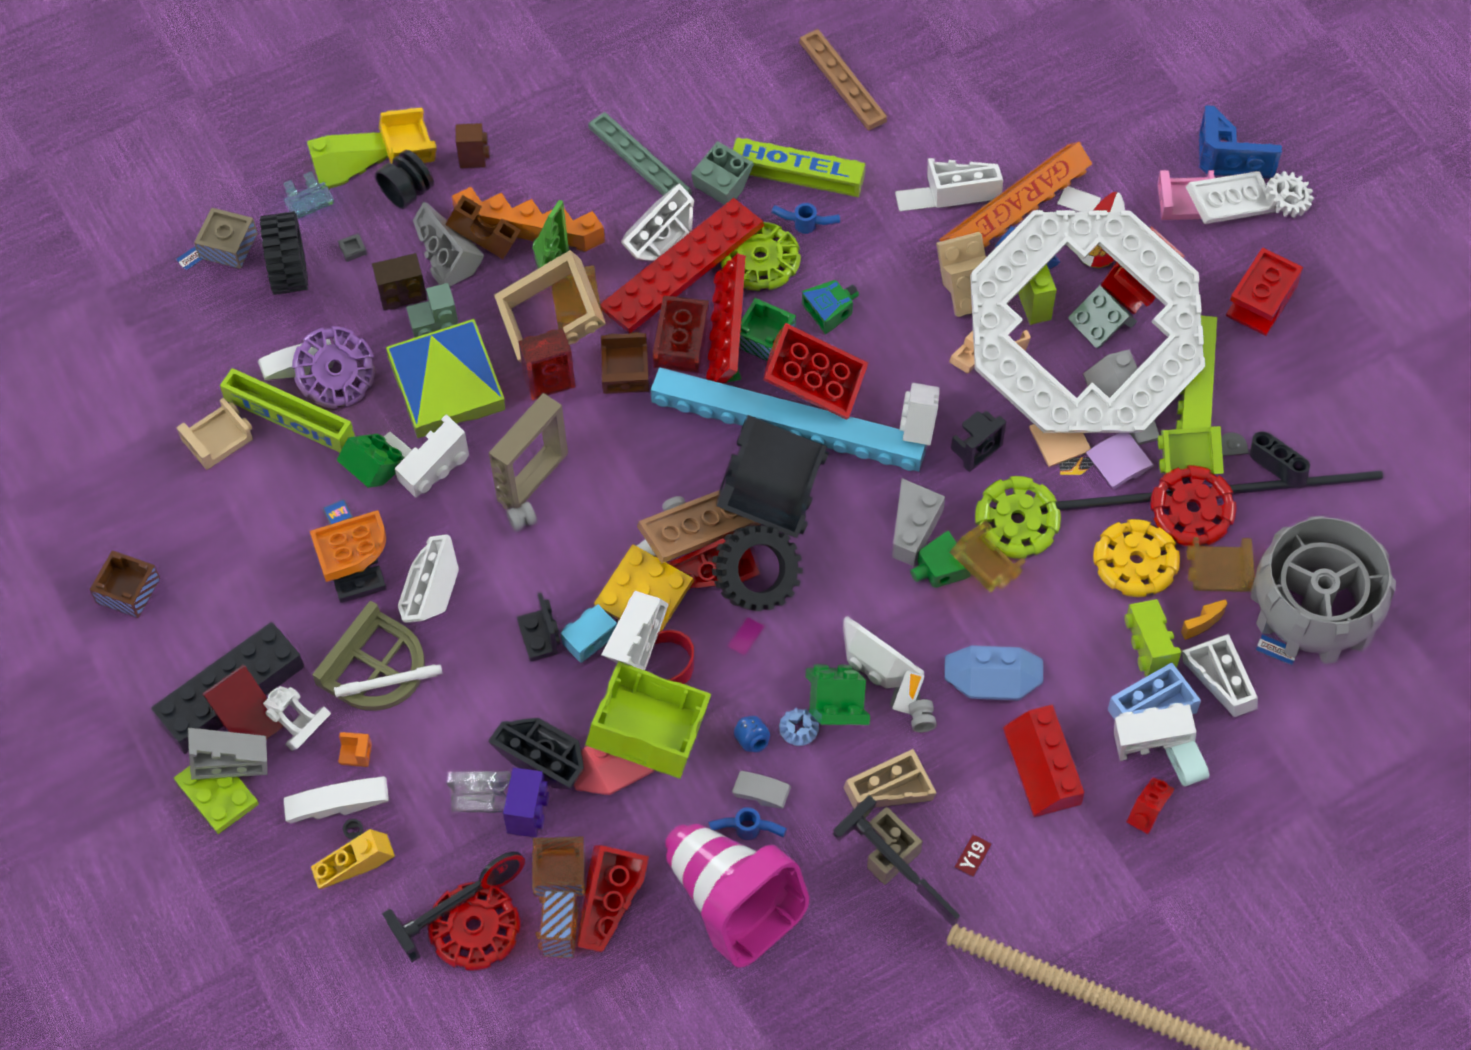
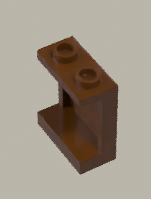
(624, 363)

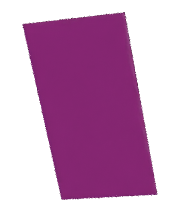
(746, 636)

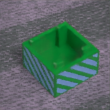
(761, 327)

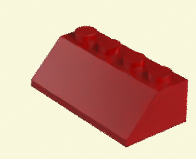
(1044, 761)

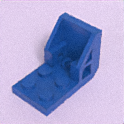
(1232, 157)

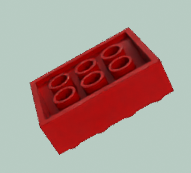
(815, 371)

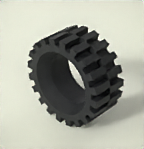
(284, 252)
(728, 561)

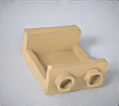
(216, 434)

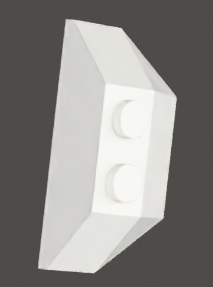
(661, 225)
(429, 581)
(875, 657)

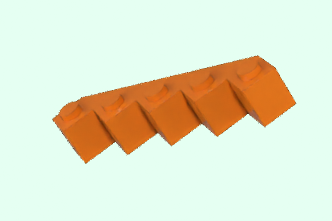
(582, 232)

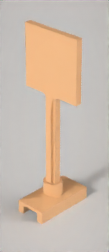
(1055, 446)

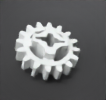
(1289, 194)

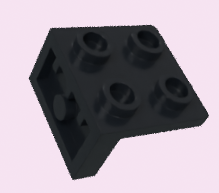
(539, 631)

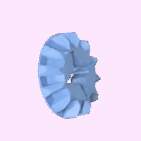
(804, 735)

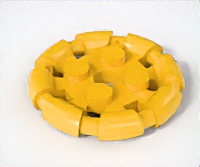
(1136, 545)

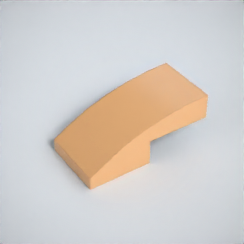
(964, 356)

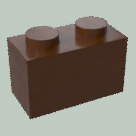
(472, 145)

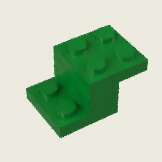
(837, 695)

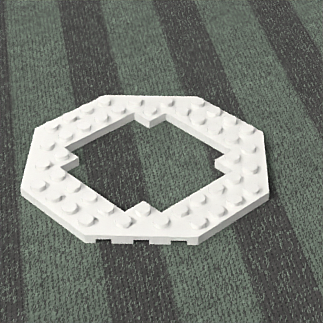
(1027, 382)

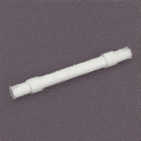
(358, 687)

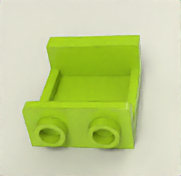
(1191, 447)

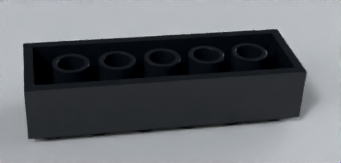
(266, 656)

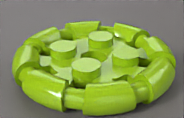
(772, 261)
(1019, 503)

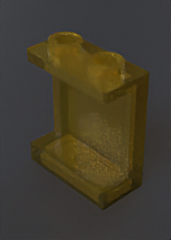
(568, 300)
(985, 559)

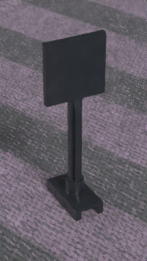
(857, 821)

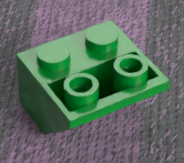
(370, 459)

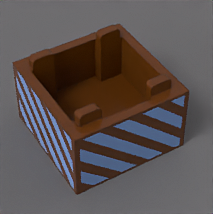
(125, 584)

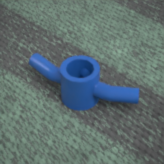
(805, 217)
(747, 833)

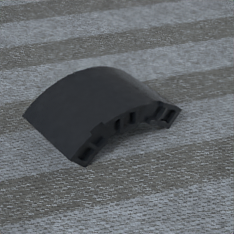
(771, 476)

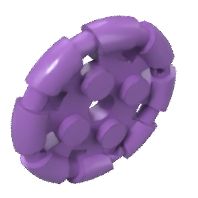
(324, 377)

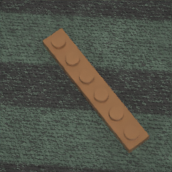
(843, 79)

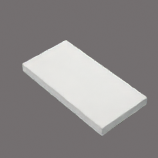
(1230, 197)

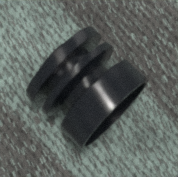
(404, 179)

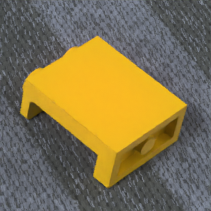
(406, 131)

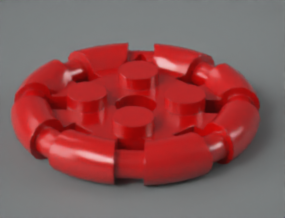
(1200, 494)
(476, 940)

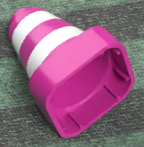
(741, 893)

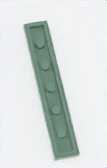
(635, 154)

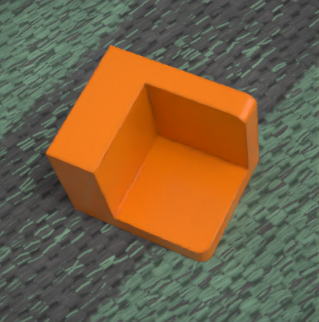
(355, 749)

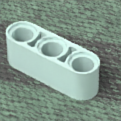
(1188, 763)

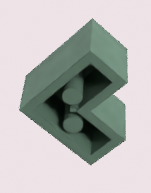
(434, 314)

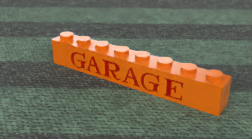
(1025, 194)

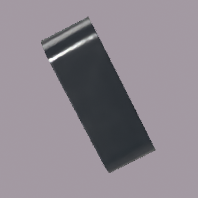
(1279, 459)

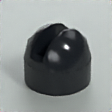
(352, 824)

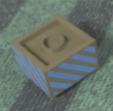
(225, 238)

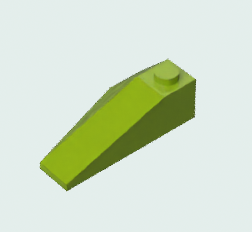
(345, 155)

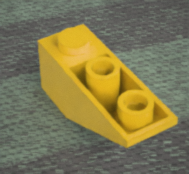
(353, 859)

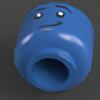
(752, 734)

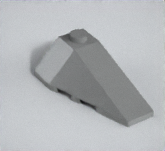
(450, 253)
(1109, 376)

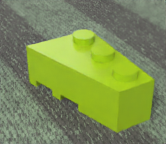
(1151, 636)

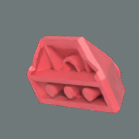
(607, 773)

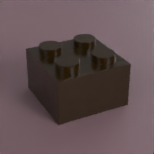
(399, 281)

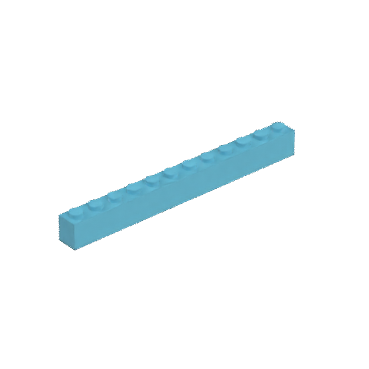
(818, 425)

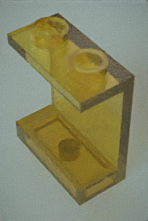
(1221, 567)

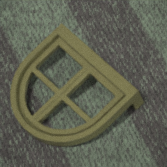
(350, 647)

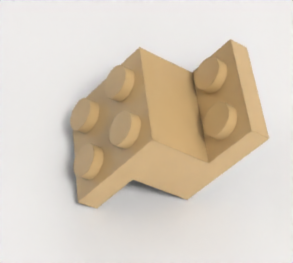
(957, 261)

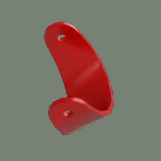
(684, 641)

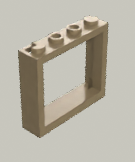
(543, 417)

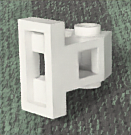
(303, 725)

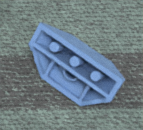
(994, 672)

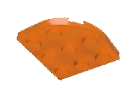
(349, 545)

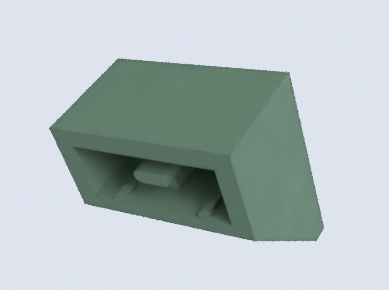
(722, 173)

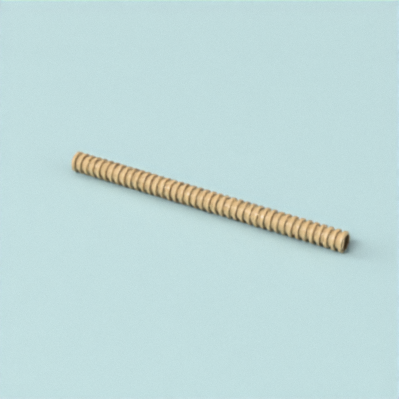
(1088, 991)

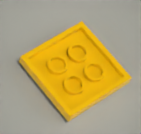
(647, 575)

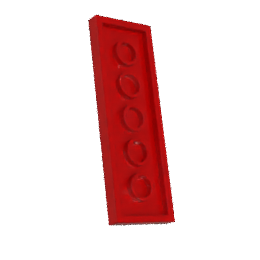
(726, 320)

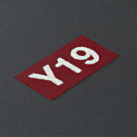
(973, 855)

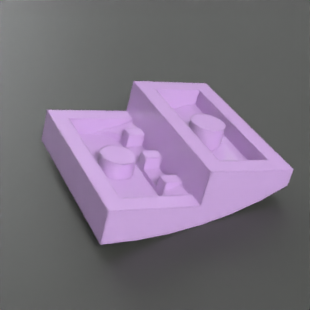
(1119, 459)

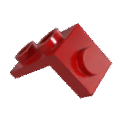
(1149, 805)

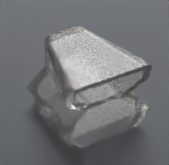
(478, 791)

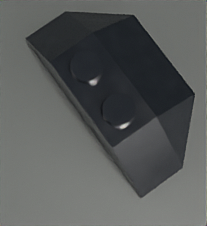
(540, 747)

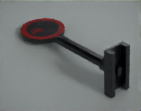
(496, 873)

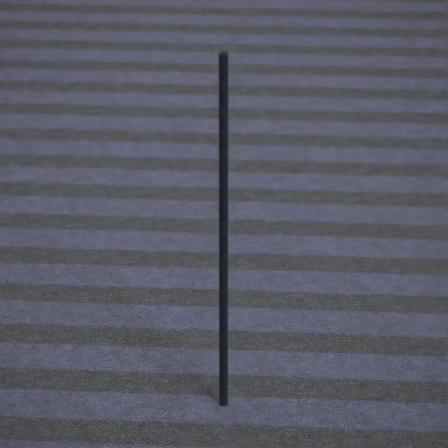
(1236, 488)

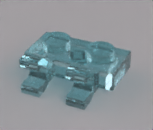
(308, 200)

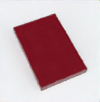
(240, 705)

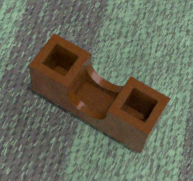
(467, 222)

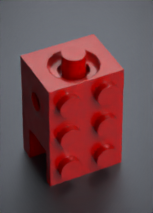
(1128, 289)
(1264, 291)

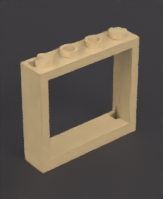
(540, 280)

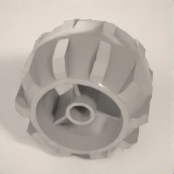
(1341, 558)

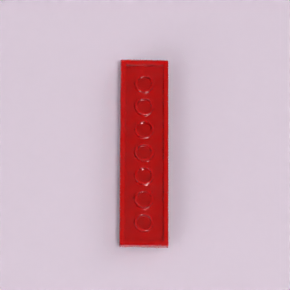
(682, 265)

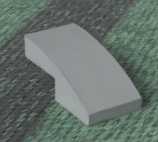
(761, 788)

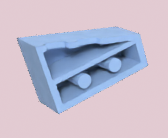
(1157, 691)

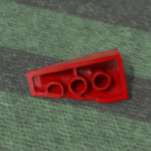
(700, 565)
(610, 887)

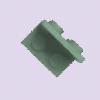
(1100, 317)

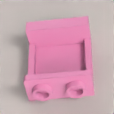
(1174, 197)

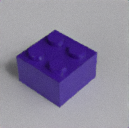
(525, 802)

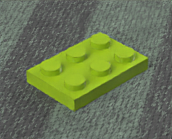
(217, 799)

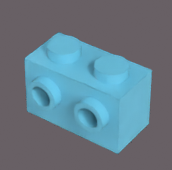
(588, 633)

